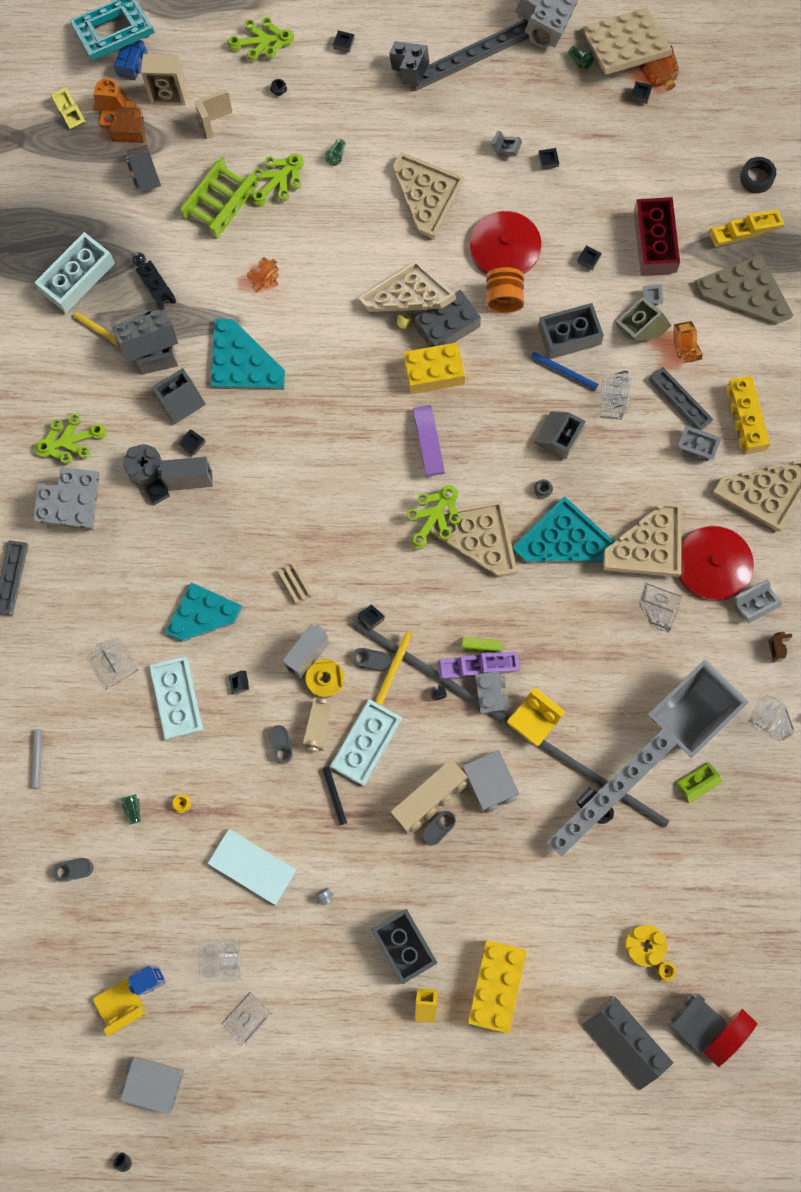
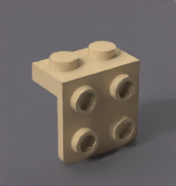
(212, 108)

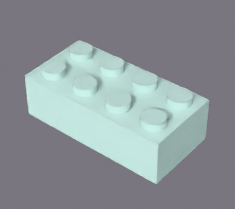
(74, 272)

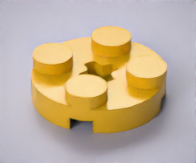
(316, 672)
(635, 950)

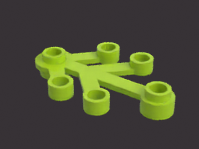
(263, 39)
(278, 176)
(67, 440)
(435, 513)

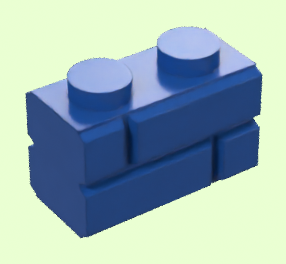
(130, 60)
(146, 980)

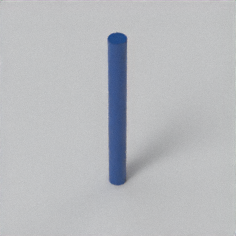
(565, 371)

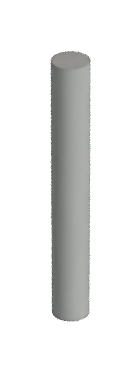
(36, 758)

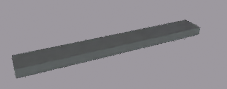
(474, 53)

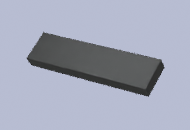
(680, 399)
(11, 575)

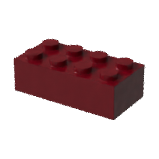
(656, 236)

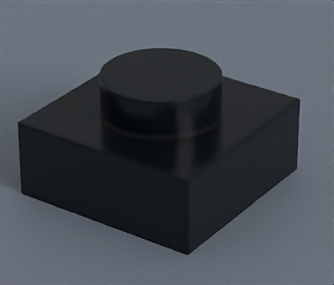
(343, 41)
(641, 92)
(548, 158)
(589, 257)
(192, 442)
(157, 492)
(371, 617)
(238, 682)

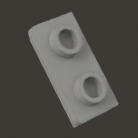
(699, 443)
(757, 601)
(491, 692)

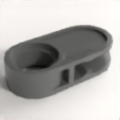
(375, 660)
(280, 740)
(436, 831)
(77, 869)

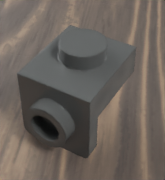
(506, 145)

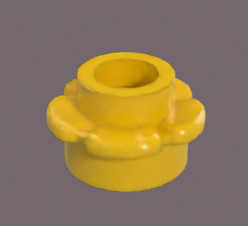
(181, 798)
(671, 971)

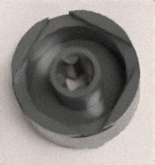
(142, 456)

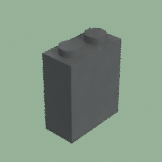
(186, 473)

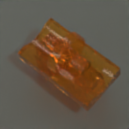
(266, 276)

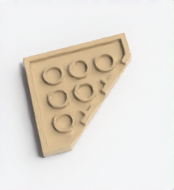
(427, 191)
(408, 290)
(764, 493)
(482, 537)
(650, 545)

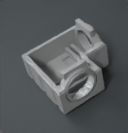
(547, 15)
(71, 501)

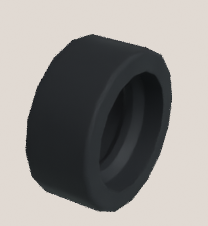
(764, 164)

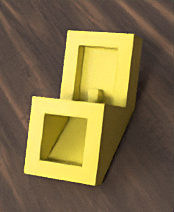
(67, 107)

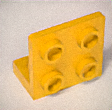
(536, 717)
(119, 1007)

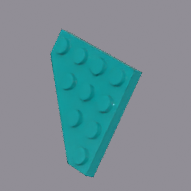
(241, 361)
(563, 536)

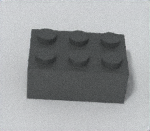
(449, 323)
(570, 330)
(144, 335)
(404, 946)

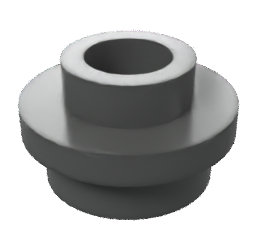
(543, 483)

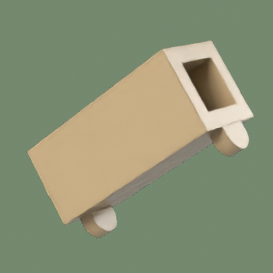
(318, 724)

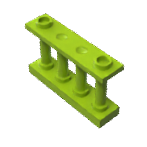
(228, 211)

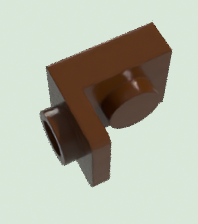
(777, 648)

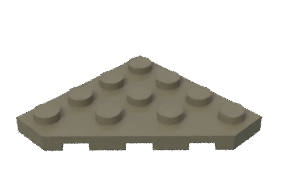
(747, 288)

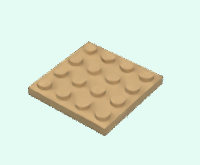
(626, 41)

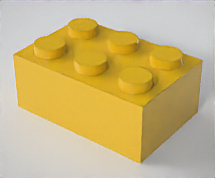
(434, 368)

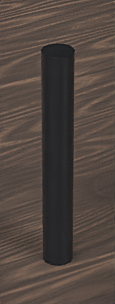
(334, 796)

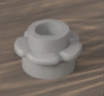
(324, 896)

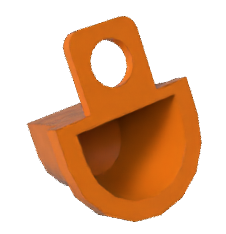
(108, 98)

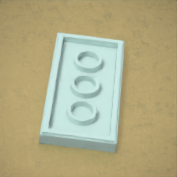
(176, 698)
(366, 742)
(252, 867)

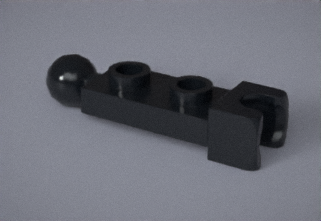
(153, 280)

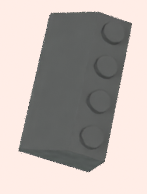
(628, 1043)

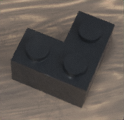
(410, 61)

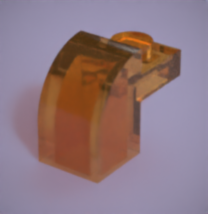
(686, 342)

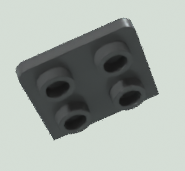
(697, 1022)

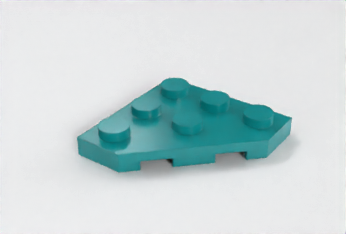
(202, 613)

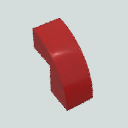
(731, 1038)

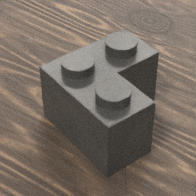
(142, 165)

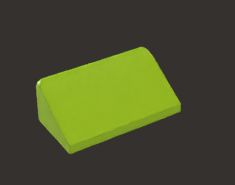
(481, 645)
(699, 782)

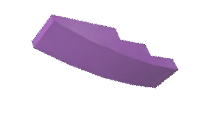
(428, 441)
(479, 664)

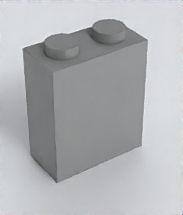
(306, 651)
(491, 781)
(151, 1085)

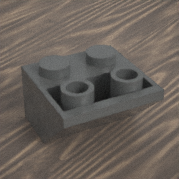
(178, 396)
(560, 433)

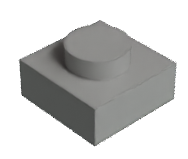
(653, 293)

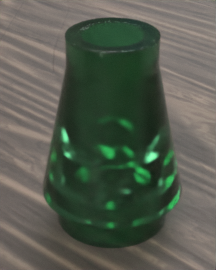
(581, 57)
(335, 153)
(131, 808)

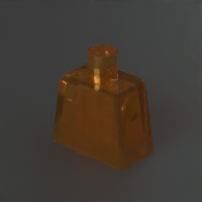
(661, 71)
(128, 124)

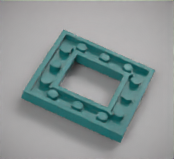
(97, 47)

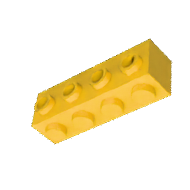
(747, 415)

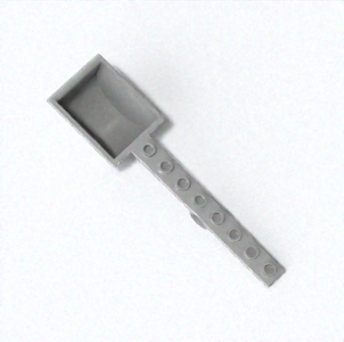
(687, 718)

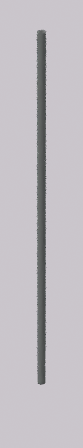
(503, 718)

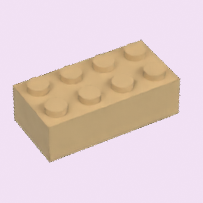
(430, 795)

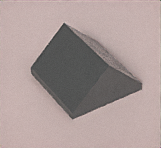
(158, 361)

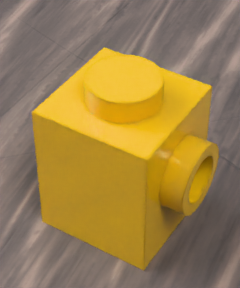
(426, 1005)

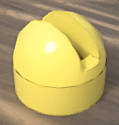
(403, 321)

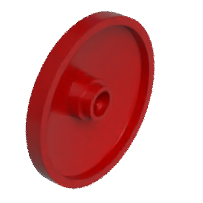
(505, 241)
(715, 563)

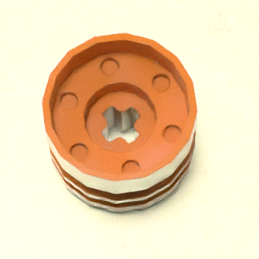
(505, 290)

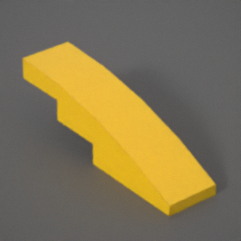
(746, 228)

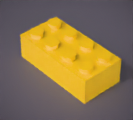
(497, 986)

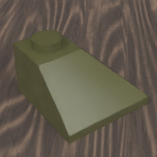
(644, 321)

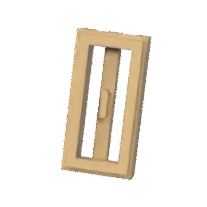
(288, 570)

